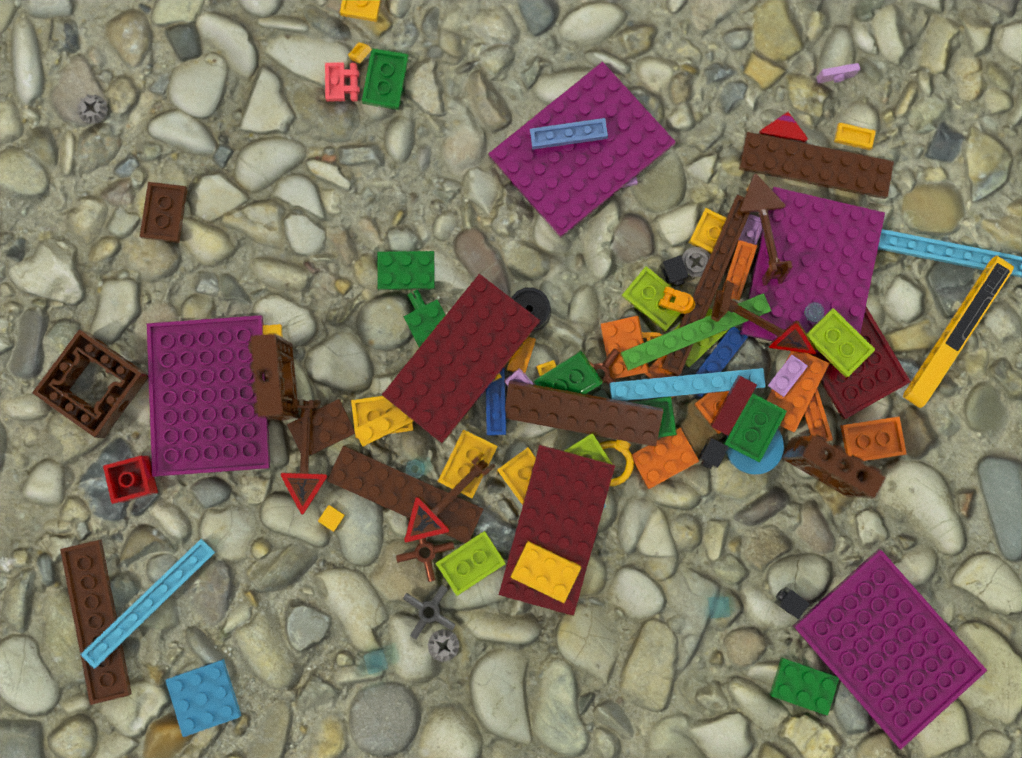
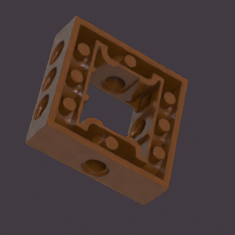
(276, 359)
(68, 367)
(851, 479)

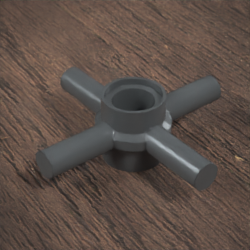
(426, 619)

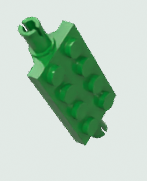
(423, 318)

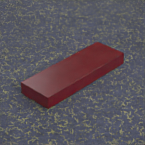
(733, 405)

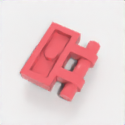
(335, 82)

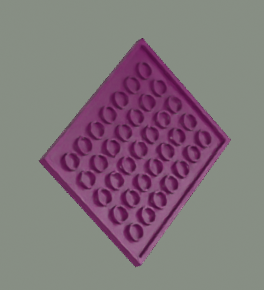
(577, 178)
(831, 260)
(204, 397)
(890, 648)

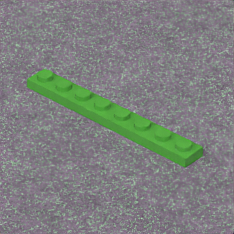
(690, 334)

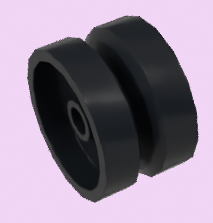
(538, 301)

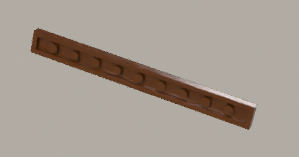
(710, 279)

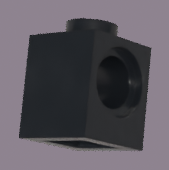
(674, 271)
(712, 453)
(791, 602)

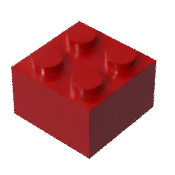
(130, 479)

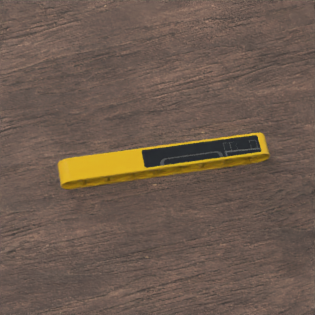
(958, 331)

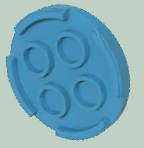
(768, 462)

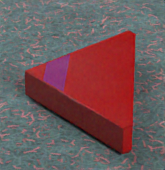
(785, 128)

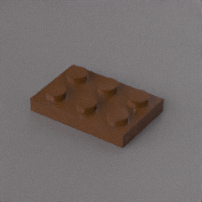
(163, 212)
(327, 427)

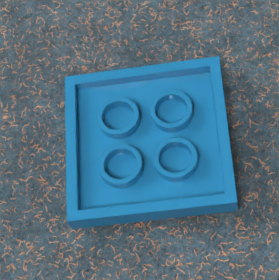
(203, 698)

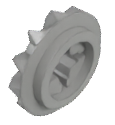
(99, 105)
(694, 253)
(452, 644)

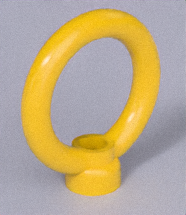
(623, 447)

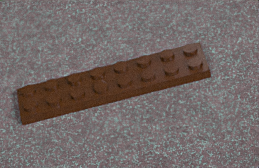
(816, 165)
(583, 413)
(398, 491)
(92, 614)

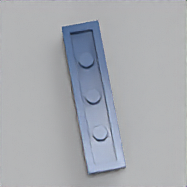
(568, 133)

